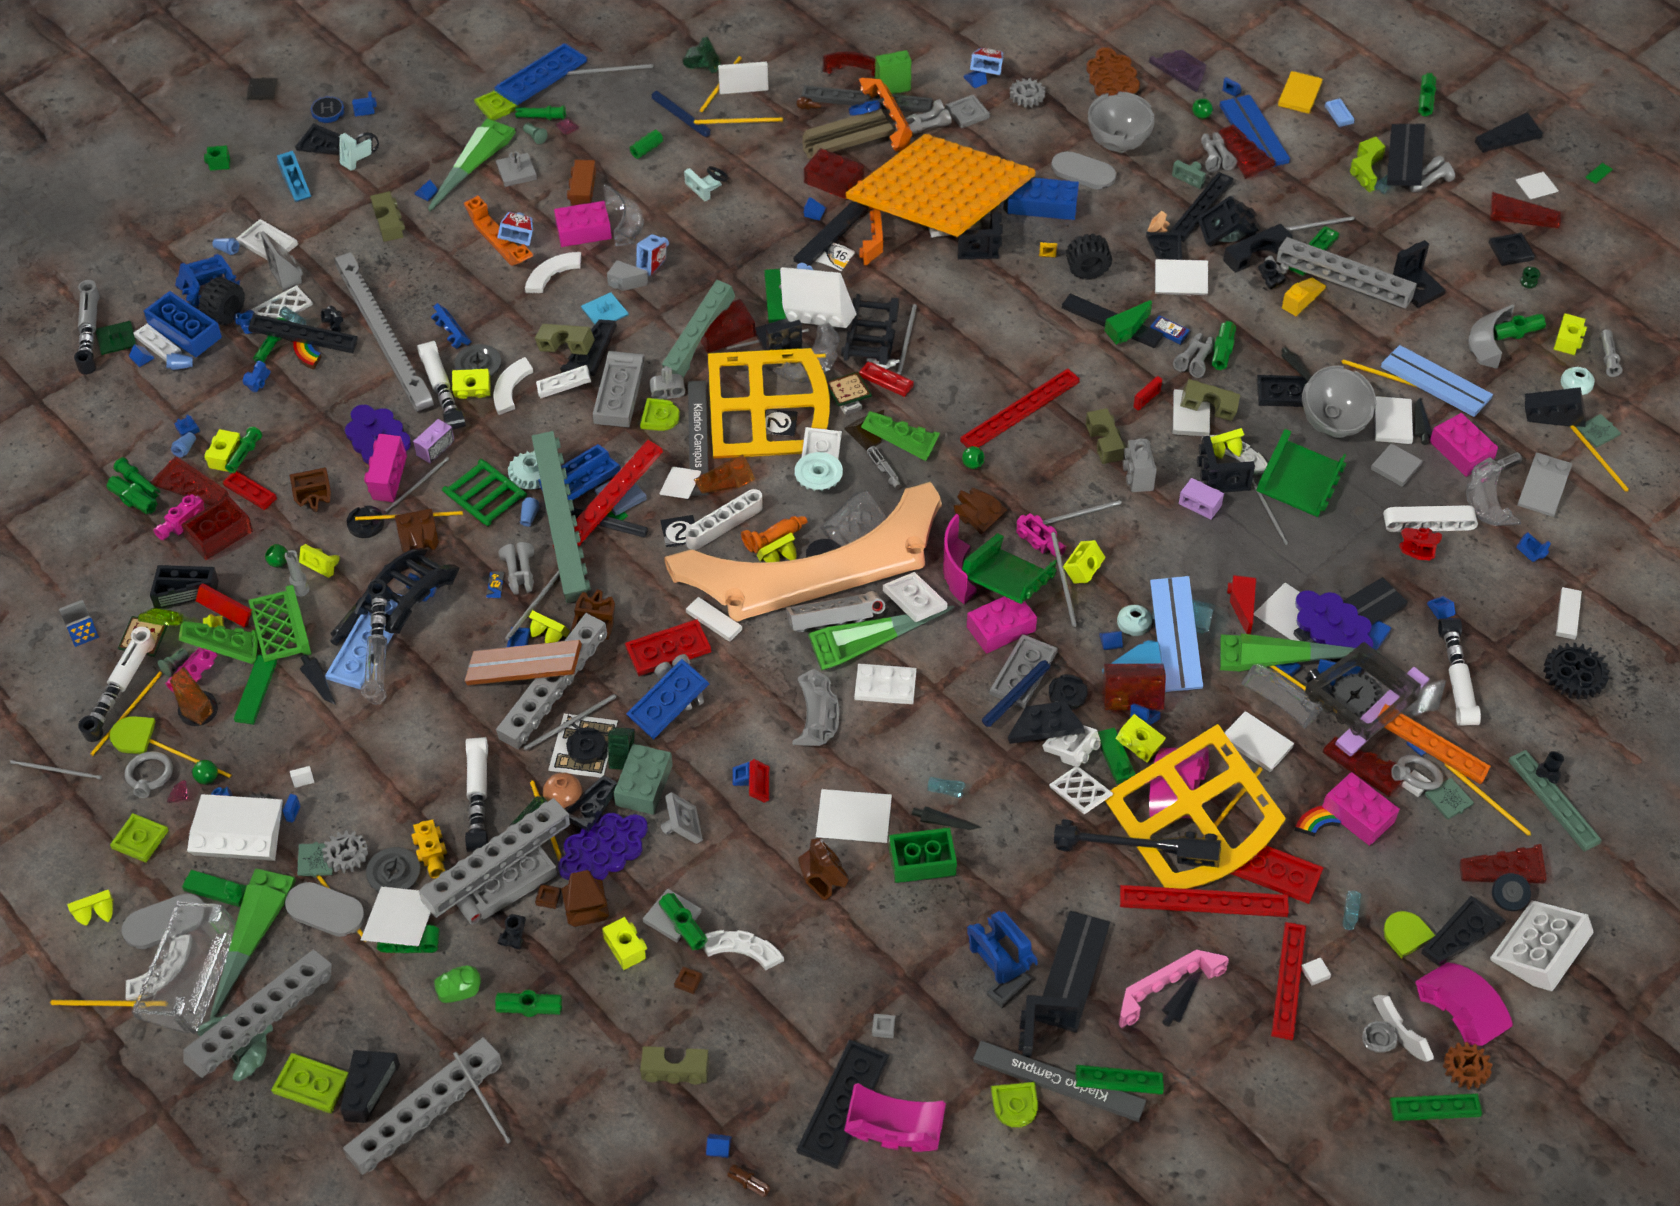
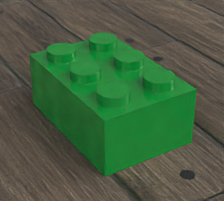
(922, 855)

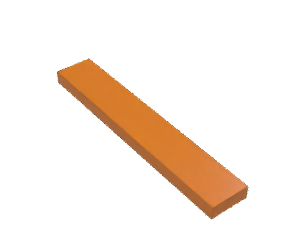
(1438, 747)

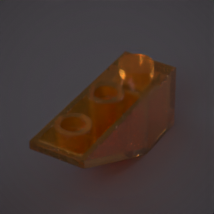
(727, 476)
(190, 697)

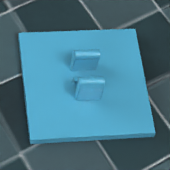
(604, 308)

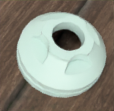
(1570, 380)
(1132, 625)

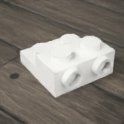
(1074, 748)

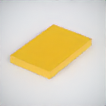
(1300, 92)

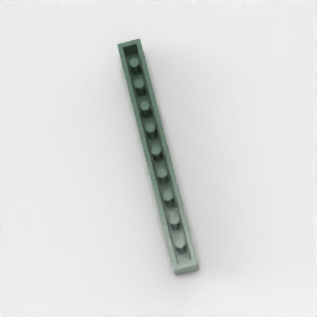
(559, 515)

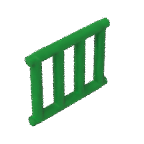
(474, 510)

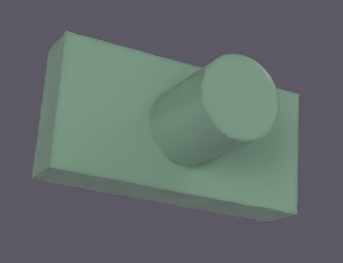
(1189, 174)

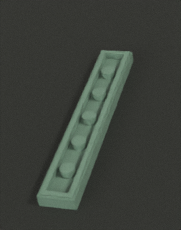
(1555, 802)

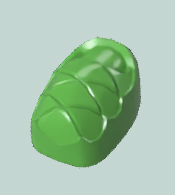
(458, 984)

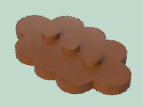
(1112, 73)

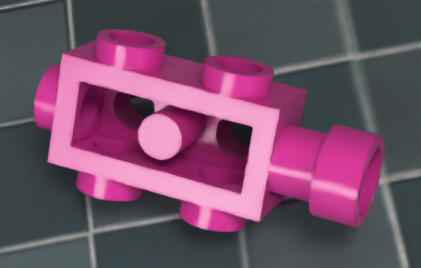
(183, 512)
(1037, 534)
(197, 664)

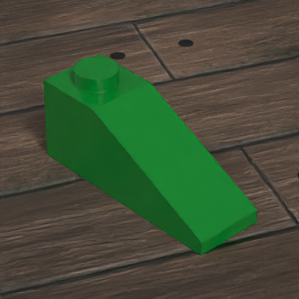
(1125, 324)

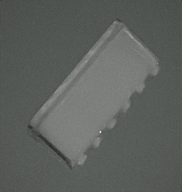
(186, 967)

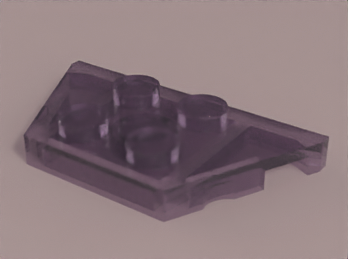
(1181, 67)

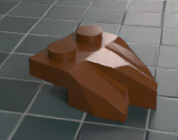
(311, 487)
(978, 509)
(417, 530)
(597, 608)

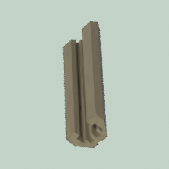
(846, 132)

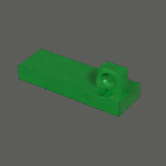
(1115, 756)
(214, 888)

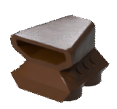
(822, 869)
(584, 899)

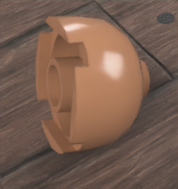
(563, 788)

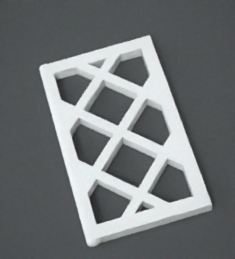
(268, 304)
(1094, 800)

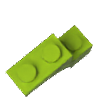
(1368, 154)

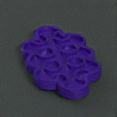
(368, 424)
(1332, 620)
(604, 846)

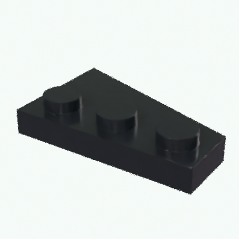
(319, 140)
(1165, 245)
(592, 803)

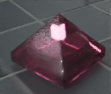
(567, 126)
(178, 792)

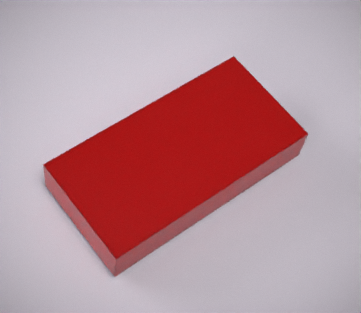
(1147, 393)
(759, 780)

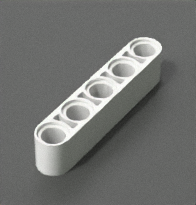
(1432, 517)
(723, 519)

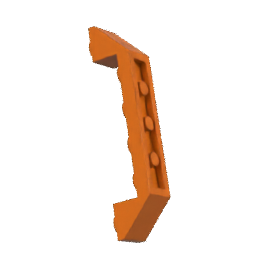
(901, 137)
(489, 229)
(873, 247)

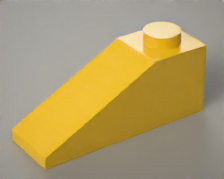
(1301, 295)

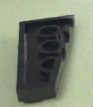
(1510, 133)
(602, 333)
(1462, 930)

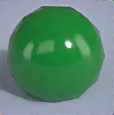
(1202, 108)
(973, 457)
(276, 555)
(205, 772)

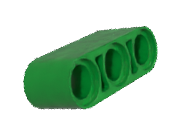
(428, 943)

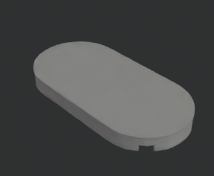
(1083, 170)
(325, 909)
(147, 926)

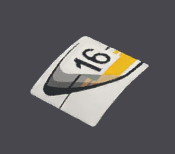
(836, 256)

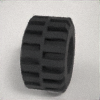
(1089, 256)
(222, 300)

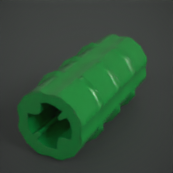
(646, 144)

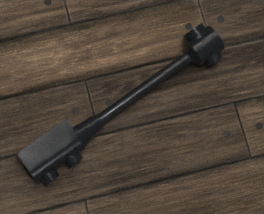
(1188, 848)

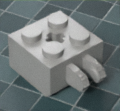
(1139, 465)

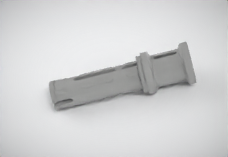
(1611, 357)
(297, 577)

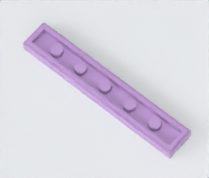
(1350, 743)

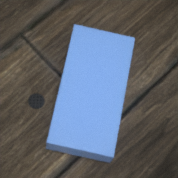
(1339, 112)

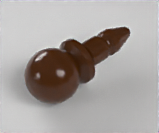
(807, 103)

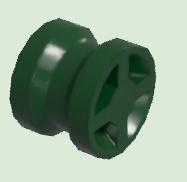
(1530, 277)

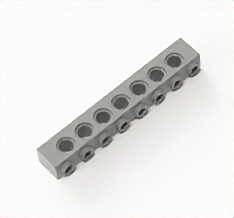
(1346, 272)
(531, 700)
(456, 890)
(246, 1022)
(410, 1107)

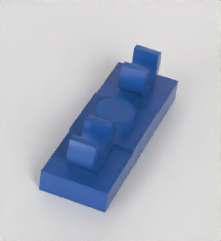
(444, 317)

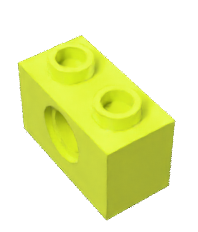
(1569, 334)
(462, 378)
(222, 449)
(1084, 561)
(1140, 738)
(629, 953)

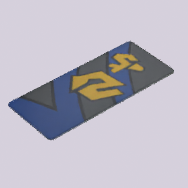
(495, 584)

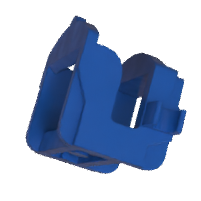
(198, 273)
(994, 954)

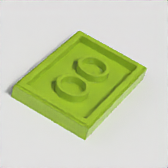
(310, 1083)

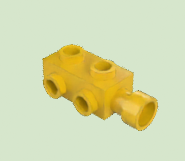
(430, 850)

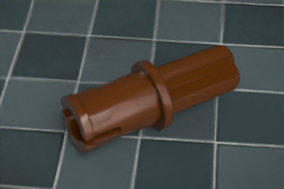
(748, 1180)

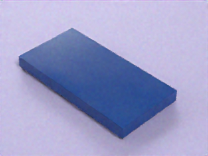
(667, 699)

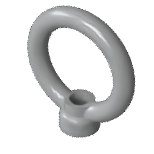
(1402, 772)
(143, 787)

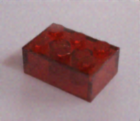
(832, 173)
(729, 328)
(217, 527)
(1133, 684)

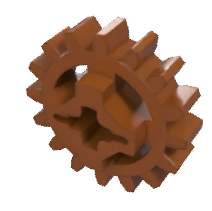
(1464, 1057)

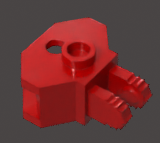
(1421, 542)

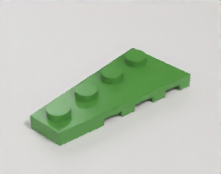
(908, 438)
(228, 642)

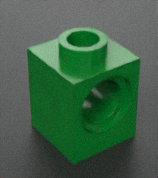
(217, 158)

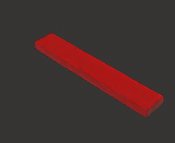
(1288, 981)

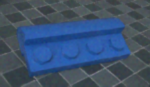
(588, 470)

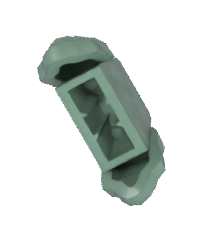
(247, 1057)

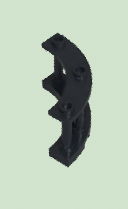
(884, 352)
(419, 589)

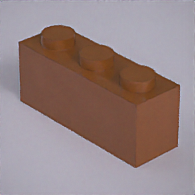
(582, 182)

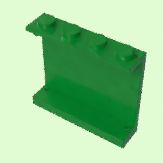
(1300, 476)
(1006, 572)

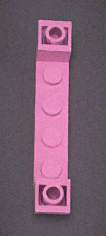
(1210, 964)

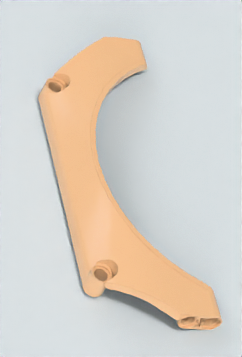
(765, 587)

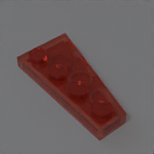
(1248, 156)
(1522, 212)
(186, 480)
(1366, 766)
(1524, 862)

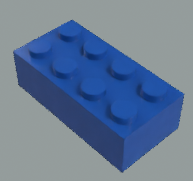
(1045, 199)
(183, 324)

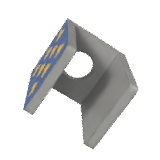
(78, 623)

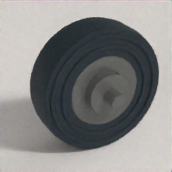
(1511, 892)

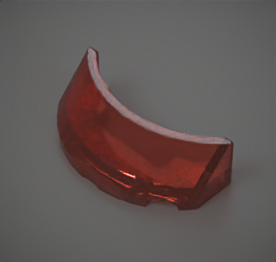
(847, 58)

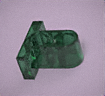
(702, 56)
(619, 745)

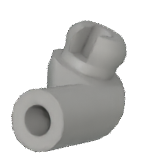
(1282, 268)

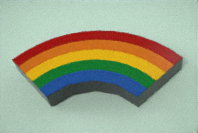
(1315, 820)

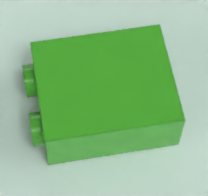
(894, 71)

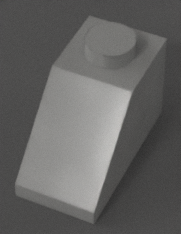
(626, 277)

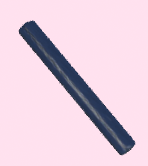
(680, 113)
(1026, 683)

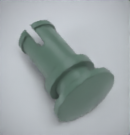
(537, 134)
(170, 663)

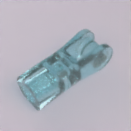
(1382, 185)
(291, 316)
(946, 787)
(1351, 909)

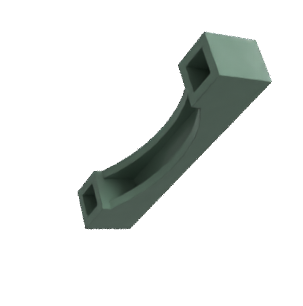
(716, 301)

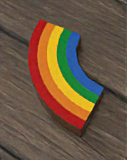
(306, 354)

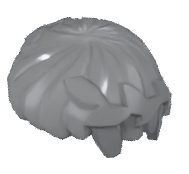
(1379, 1037)

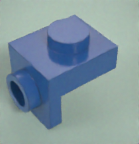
(365, 105)
(1532, 548)
(1145, 714)

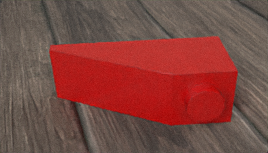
(1242, 599)

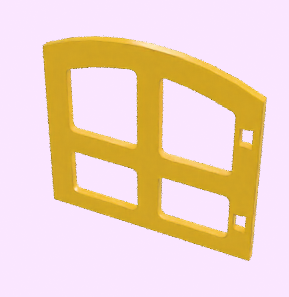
(758, 402)
(1190, 804)

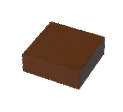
(548, 896)
(688, 980)

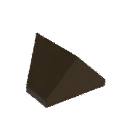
(862, 436)

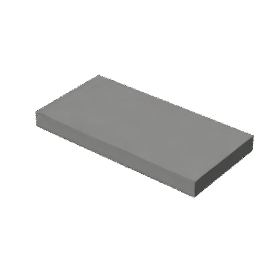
(1021, 661)

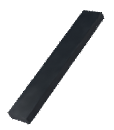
(1203, 203)
(830, 233)
(1099, 315)
(303, 333)

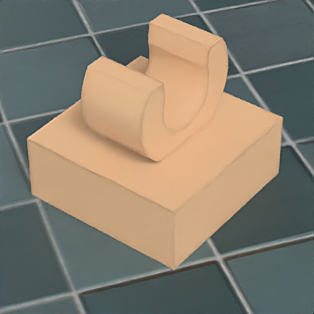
(1159, 223)

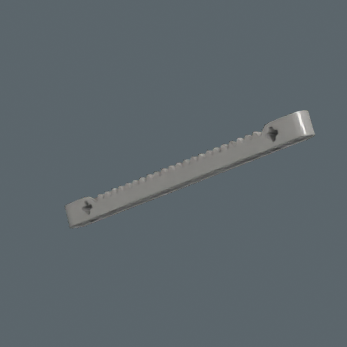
(412, 384)

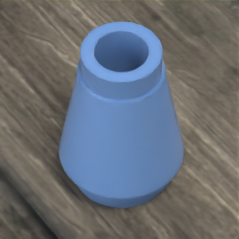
(227, 245)
(178, 361)
(183, 445)
(528, 511)

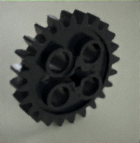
(1576, 671)

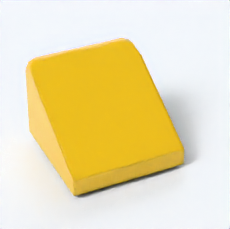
(1048, 249)

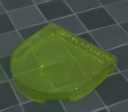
(161, 617)

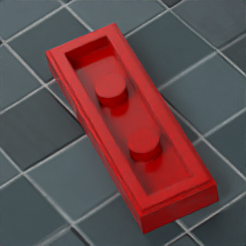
(886, 378)
(249, 490)
(223, 605)

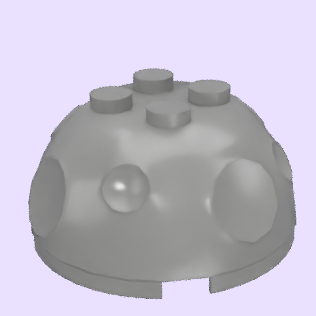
(1120, 121)
(1338, 401)

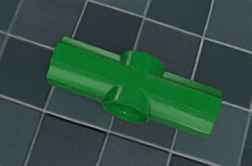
(1427, 94)
(1519, 326)
(1224, 345)
(132, 495)
(688, 930)
(516, 1003)

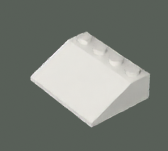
(816, 297)
(235, 827)
(1543, 944)

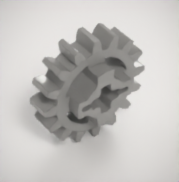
(1027, 92)
(345, 851)

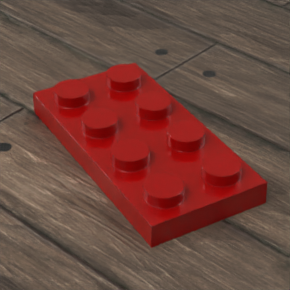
(666, 645)
(1282, 873)

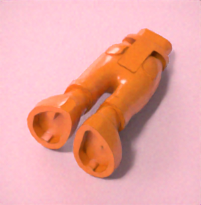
(755, 541)

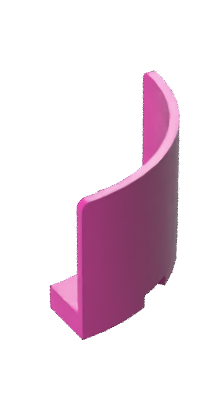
(954, 555)
(1191, 771)
(1470, 1001)
(894, 1120)

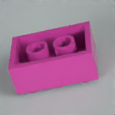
(582, 223)
(1462, 443)
(385, 467)
(1000, 623)
(1361, 808)

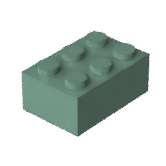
(643, 779)

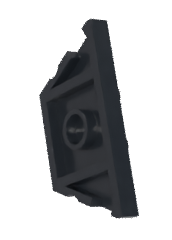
(1045, 722)

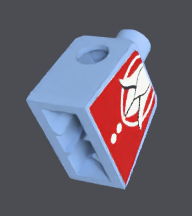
(988, 61)
(516, 228)
(651, 253)

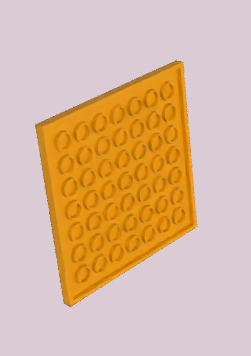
(941, 184)

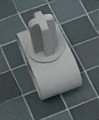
(667, 385)

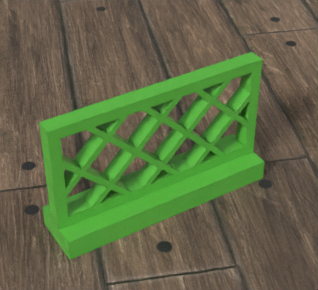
(294, 617)

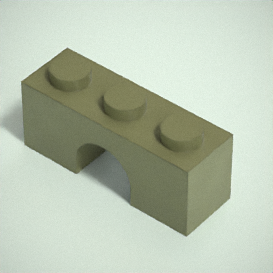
(388, 216)
(552, 336)
(1224, 401)
(1103, 424)
(692, 1069)

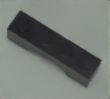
(1239, 254)

